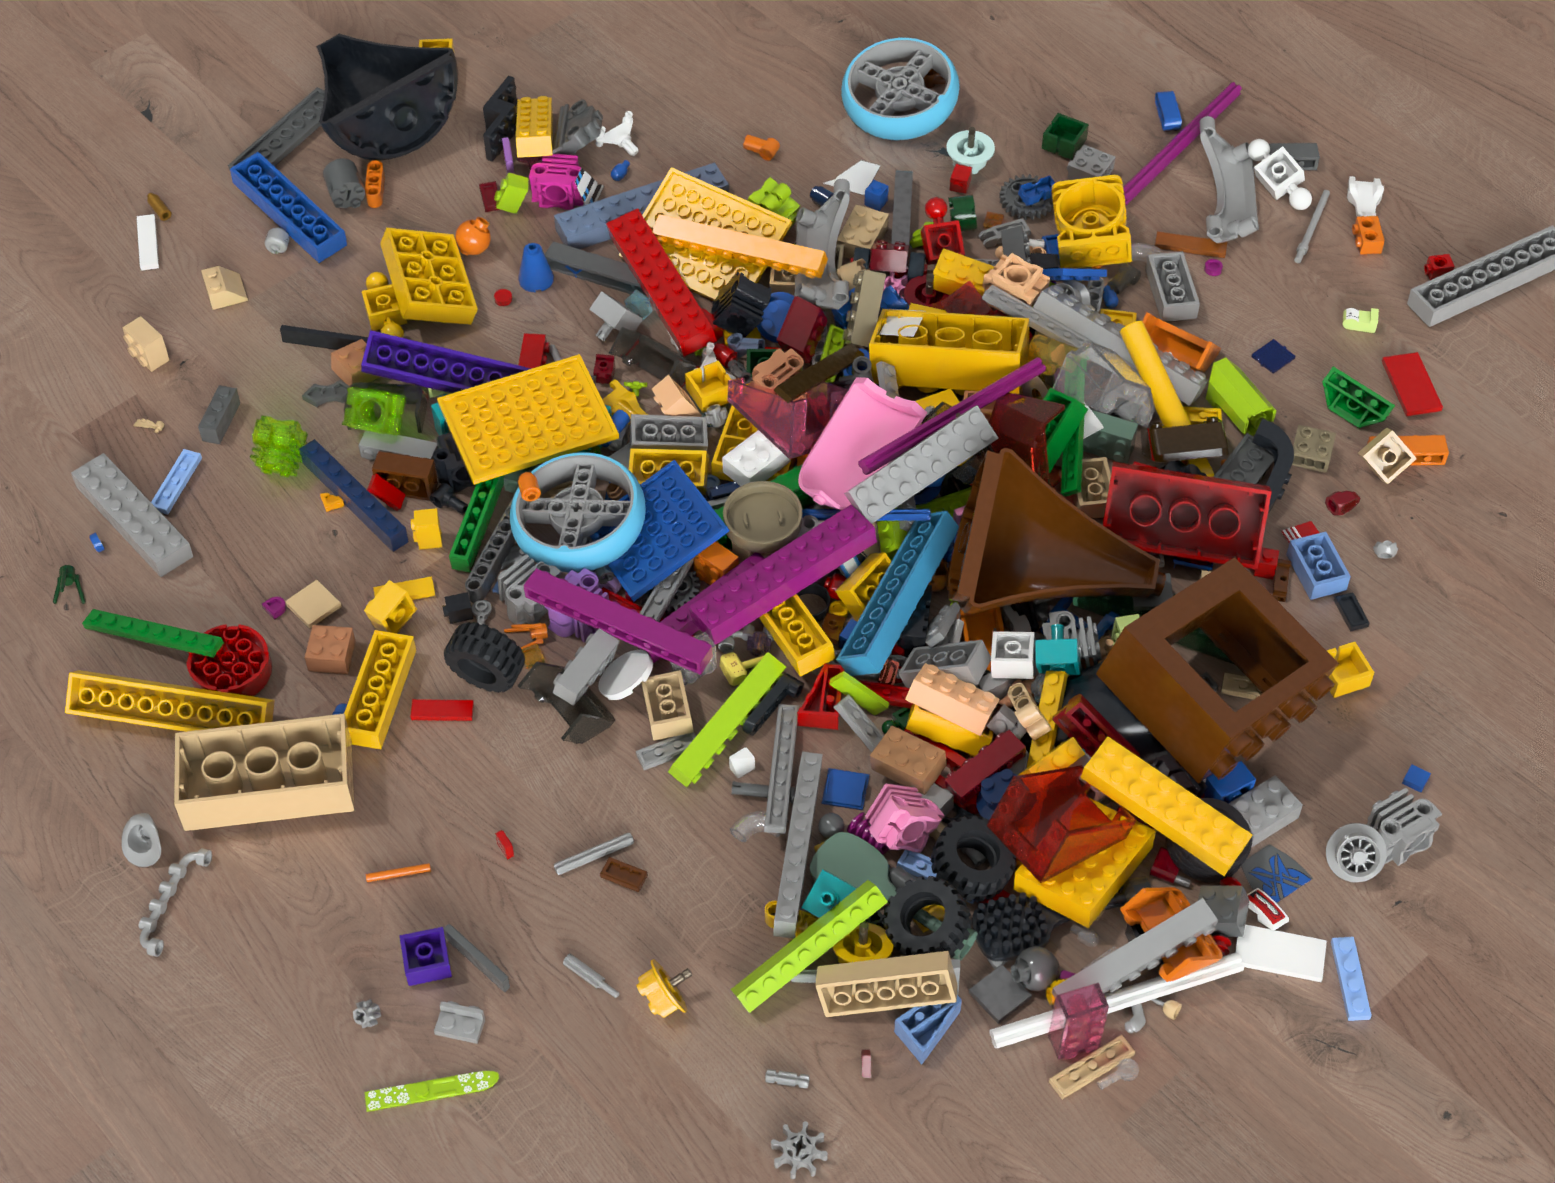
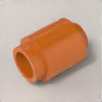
(529, 486)

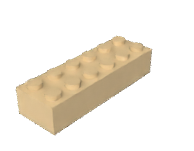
(886, 984)

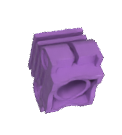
(564, 625)

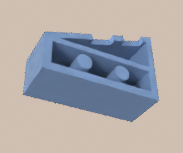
(925, 1026)

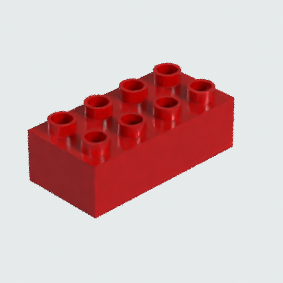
(1187, 514)

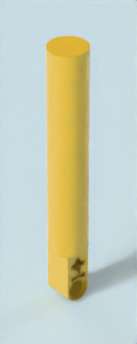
(1155, 376)

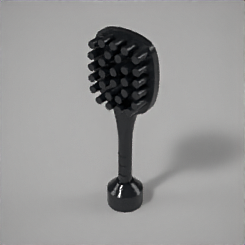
(1021, 922)

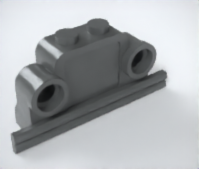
(576, 127)

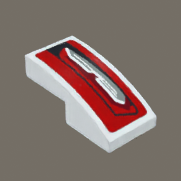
(1267, 909)

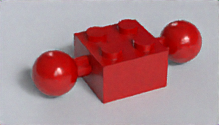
(940, 233)

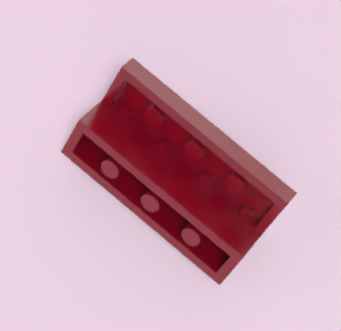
(1088, 726)

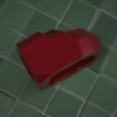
(1342, 502)

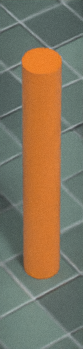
(398, 872)

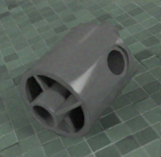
(344, 183)

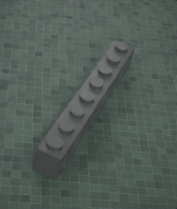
(593, 266)

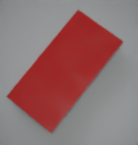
(1412, 384)

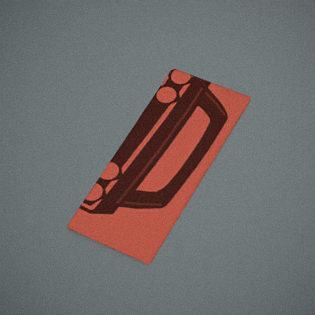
(889, 672)

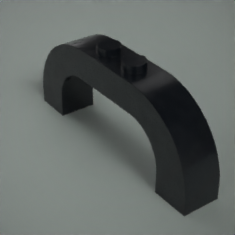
(1280, 446)

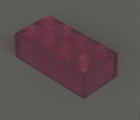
(1078, 1021)

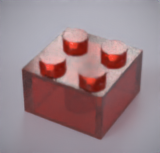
(966, 301)

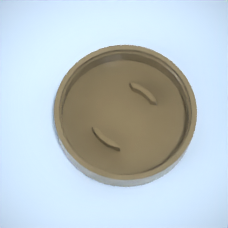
(762, 516)

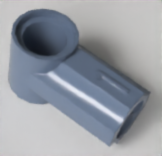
(740, 344)

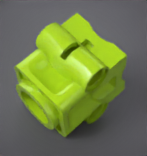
(777, 199)

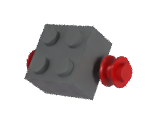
(1230, 907)

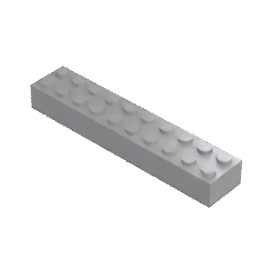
(1484, 278)
(1102, 331)

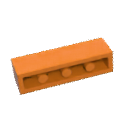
(1427, 449)

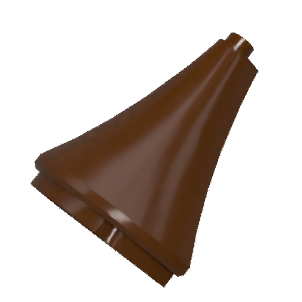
(1033, 544)

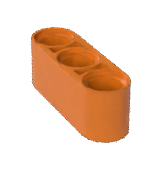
(374, 184)

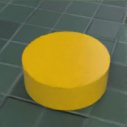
(838, 608)

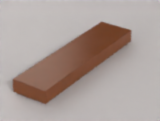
(1190, 244)

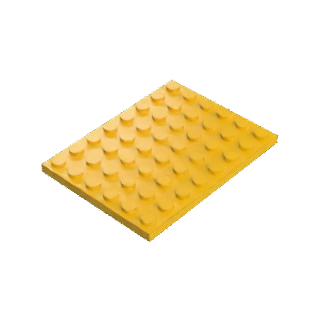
(703, 203)
(527, 419)

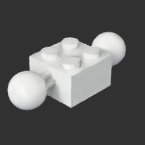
(1279, 174)

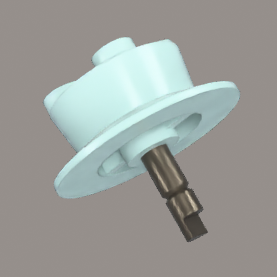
(970, 149)

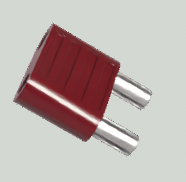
(1166, 870)

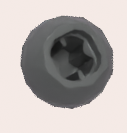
(830, 825)

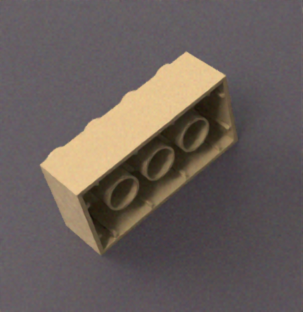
(263, 772)

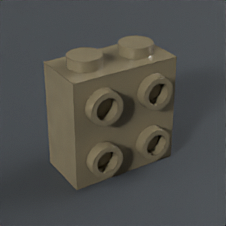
(1313, 448)

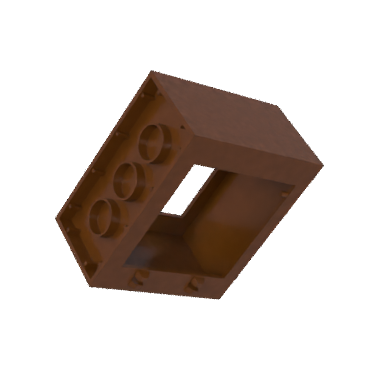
(1182, 707)

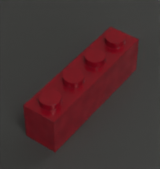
(996, 757)

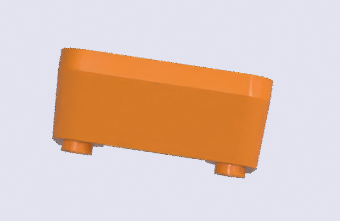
(1182, 345)

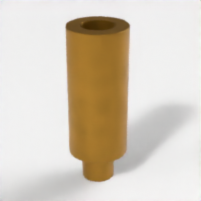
(158, 206)

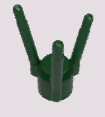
(66, 578)

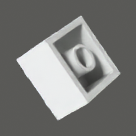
(1013, 655)

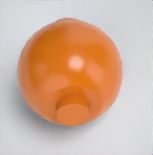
(473, 236)

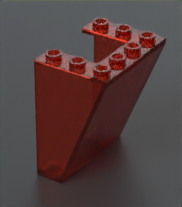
(1054, 823)

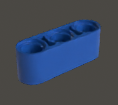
(1168, 110)

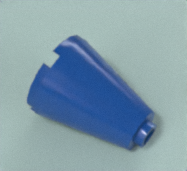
(534, 269)

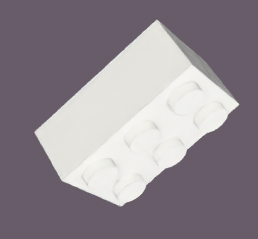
(754, 460)

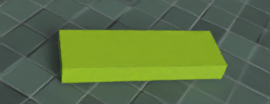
(860, 693)

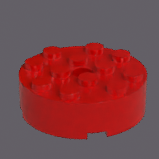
(239, 665)

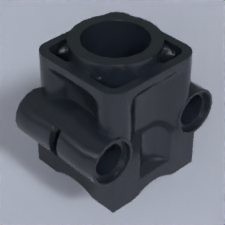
(449, 464)

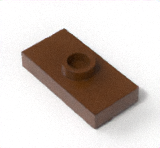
(833, 627)
(623, 874)

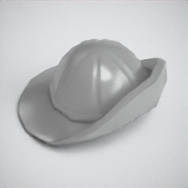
(141, 841)

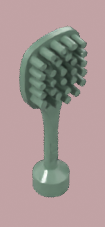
(860, 861)

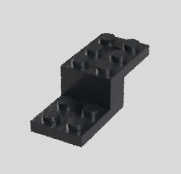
(500, 118)

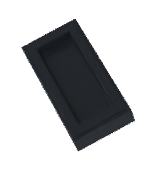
(1351, 611)

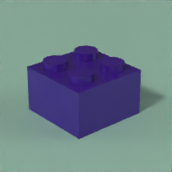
(425, 956)

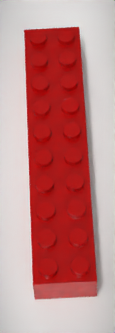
(661, 282)

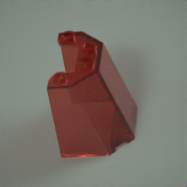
(1021, 427)

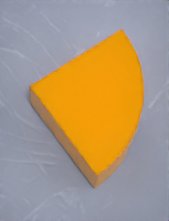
(331, 502)

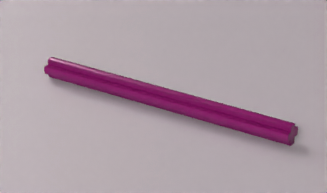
(1179, 142)
(981, 399)

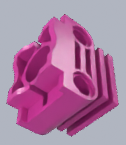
(555, 182)

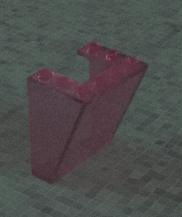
(791, 425)

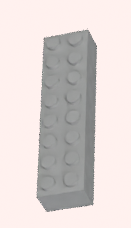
(922, 465)
(132, 515)

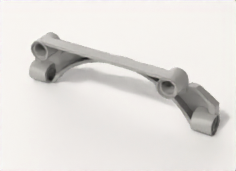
(1234, 185)
(820, 232)

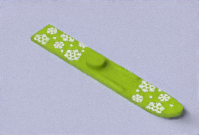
(430, 1090)

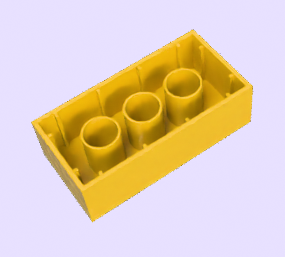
(951, 350)

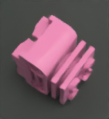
(903, 818)

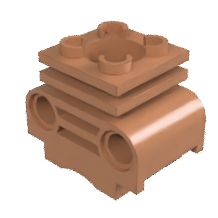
(777, 370)

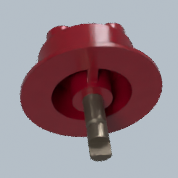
(921, 292)

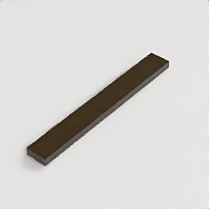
(818, 373)

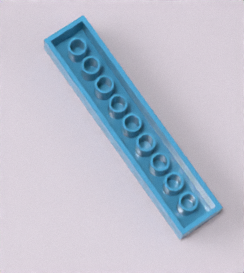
(897, 595)

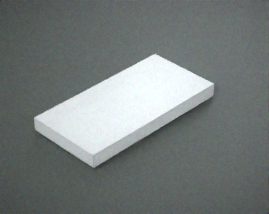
(1282, 953)

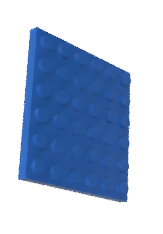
(674, 531)

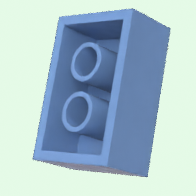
(1318, 565)

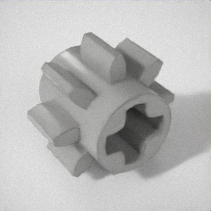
(716, 415)
(366, 1013)

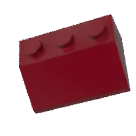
(802, 328)

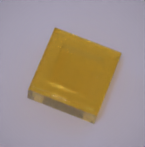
(532, 655)

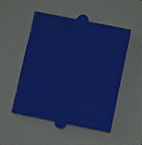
(1273, 356)

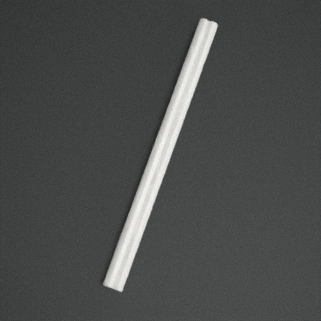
(1120, 999)

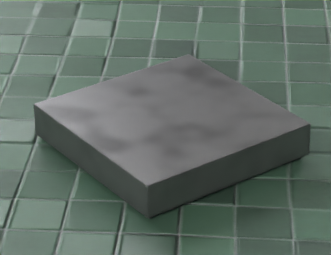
(999, 994)

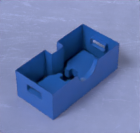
(1032, 193)

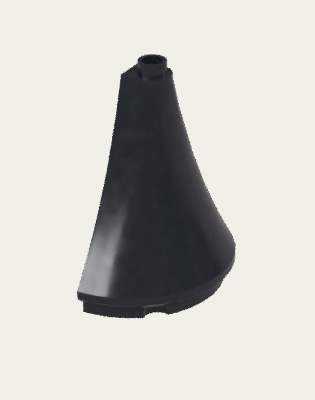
(385, 96)

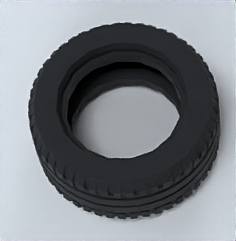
(1195, 867)

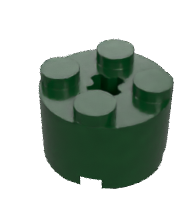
(964, 211)

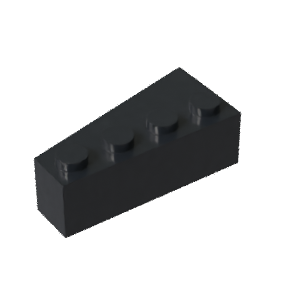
(916, 630)

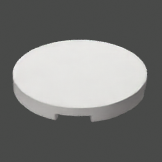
(625, 674)

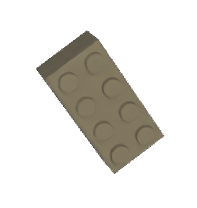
(864, 308)

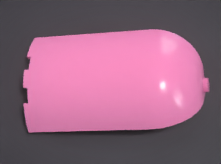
(857, 428)

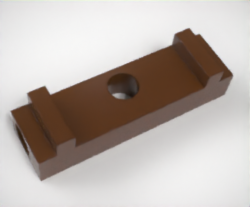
(1279, 586)

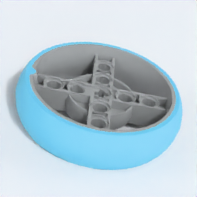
(900, 88)
(579, 512)

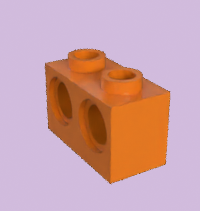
(1368, 235)

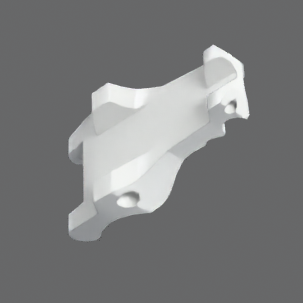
(1364, 195)

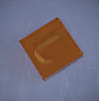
(993, 219)

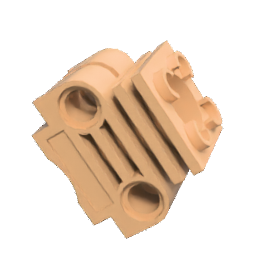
(1017, 279)

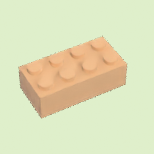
(952, 699)

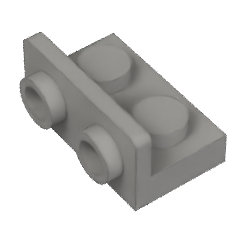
(460, 1022)

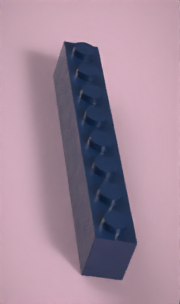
(354, 495)

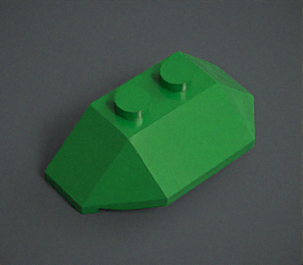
(1353, 400)

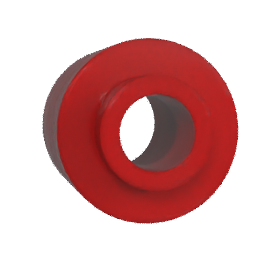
(724, 354)

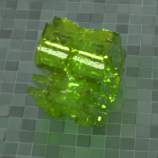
(363, 415)
(277, 446)

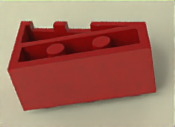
(819, 705)

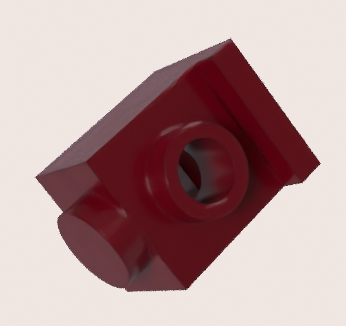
(604, 368)

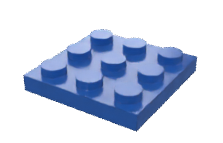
(1075, 274)

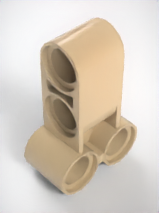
(1028, 711)

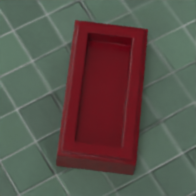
(488, 194)

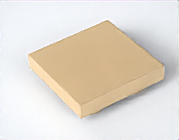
(313, 604)

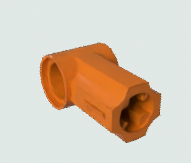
(765, 148)

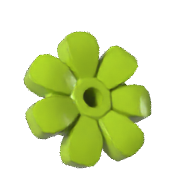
(635, 386)

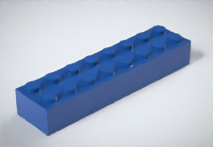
(288, 207)

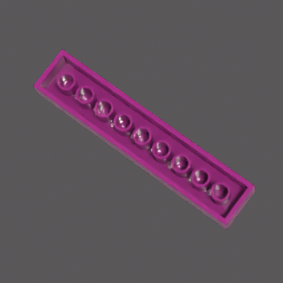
(783, 574)

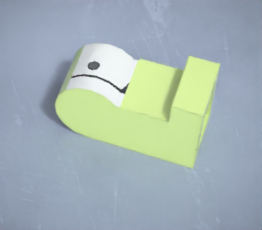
(1360, 320)

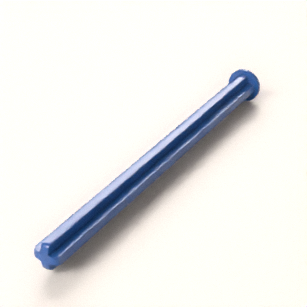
(893, 515)

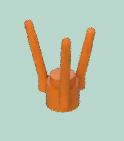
(537, 632)

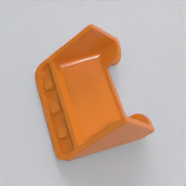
(1155, 906)

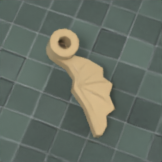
(149, 424)

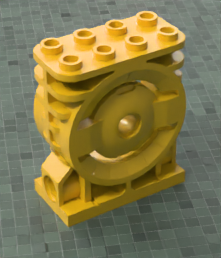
(1091, 222)

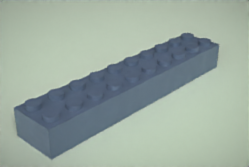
(587, 224)

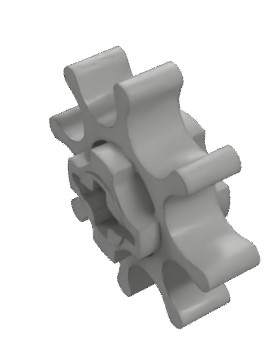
(807, 1153)

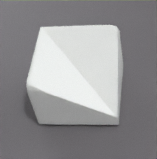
(742, 762)

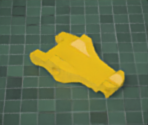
(622, 400)

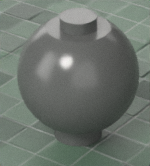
(1035, 968)

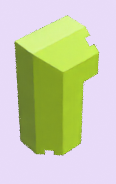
(1238, 397)

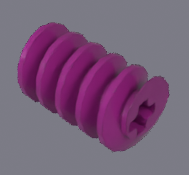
(860, 828)

